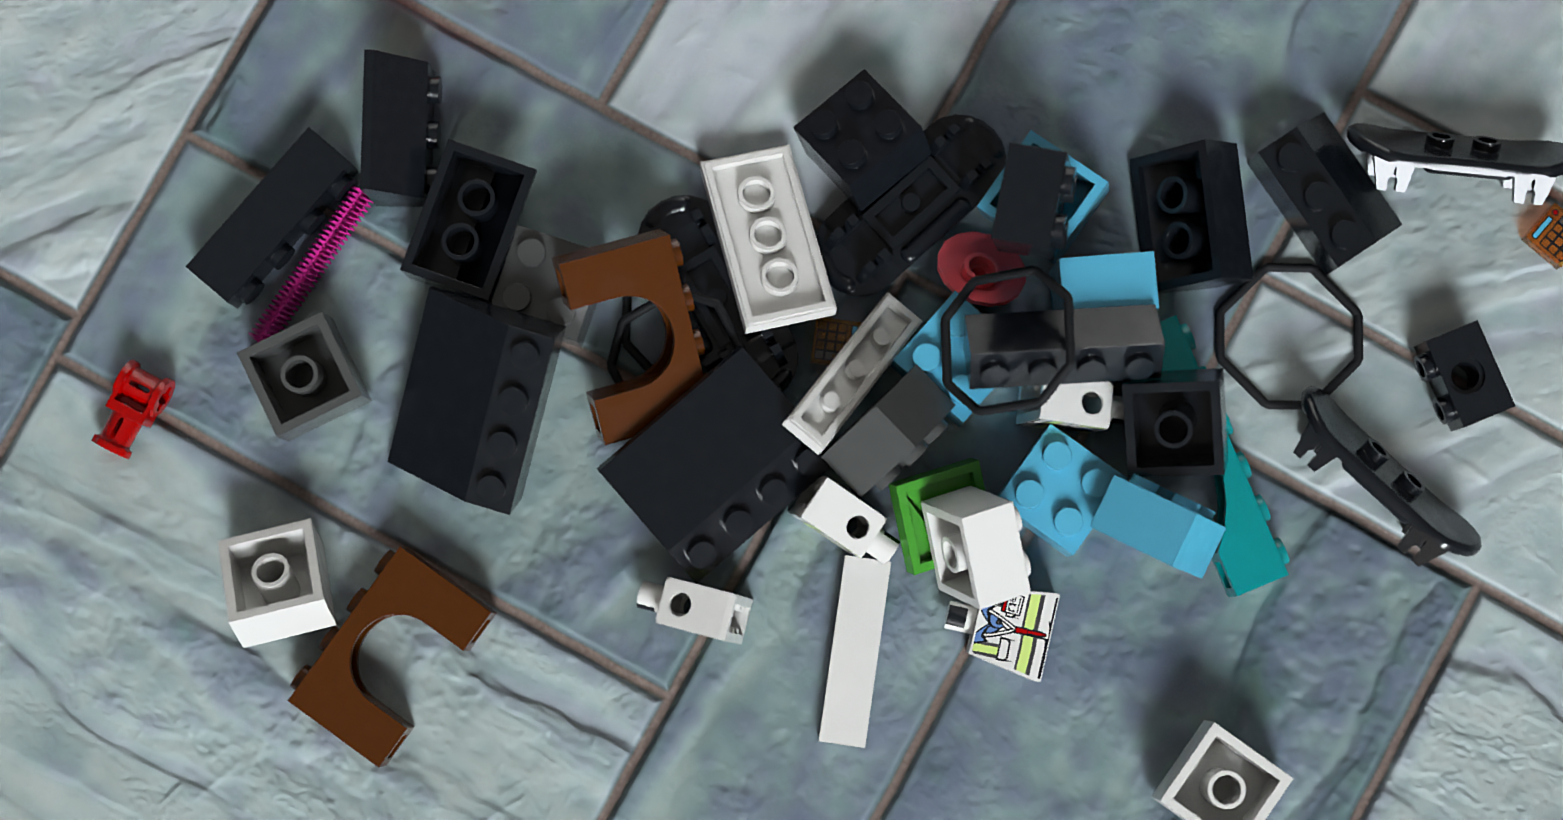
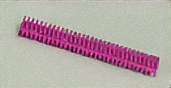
(312, 265)

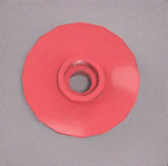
(975, 255)

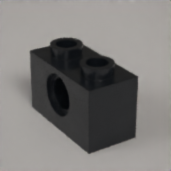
(1486, 388)

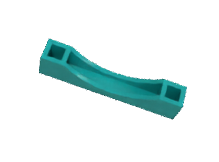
(1247, 552)

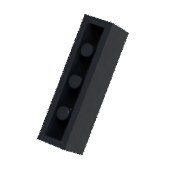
(273, 219)
(1030, 346)

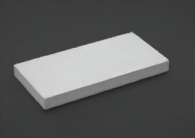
(767, 239)

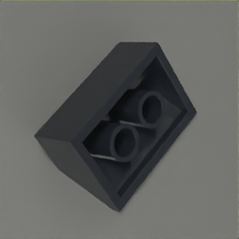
(398, 129)
(1324, 193)
(1193, 215)
(468, 221)

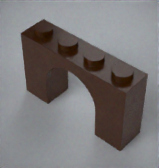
(646, 269)
(333, 687)

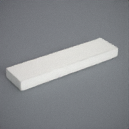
(852, 373)
(854, 651)

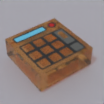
(1547, 236)
(829, 338)

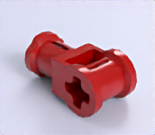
(132, 407)

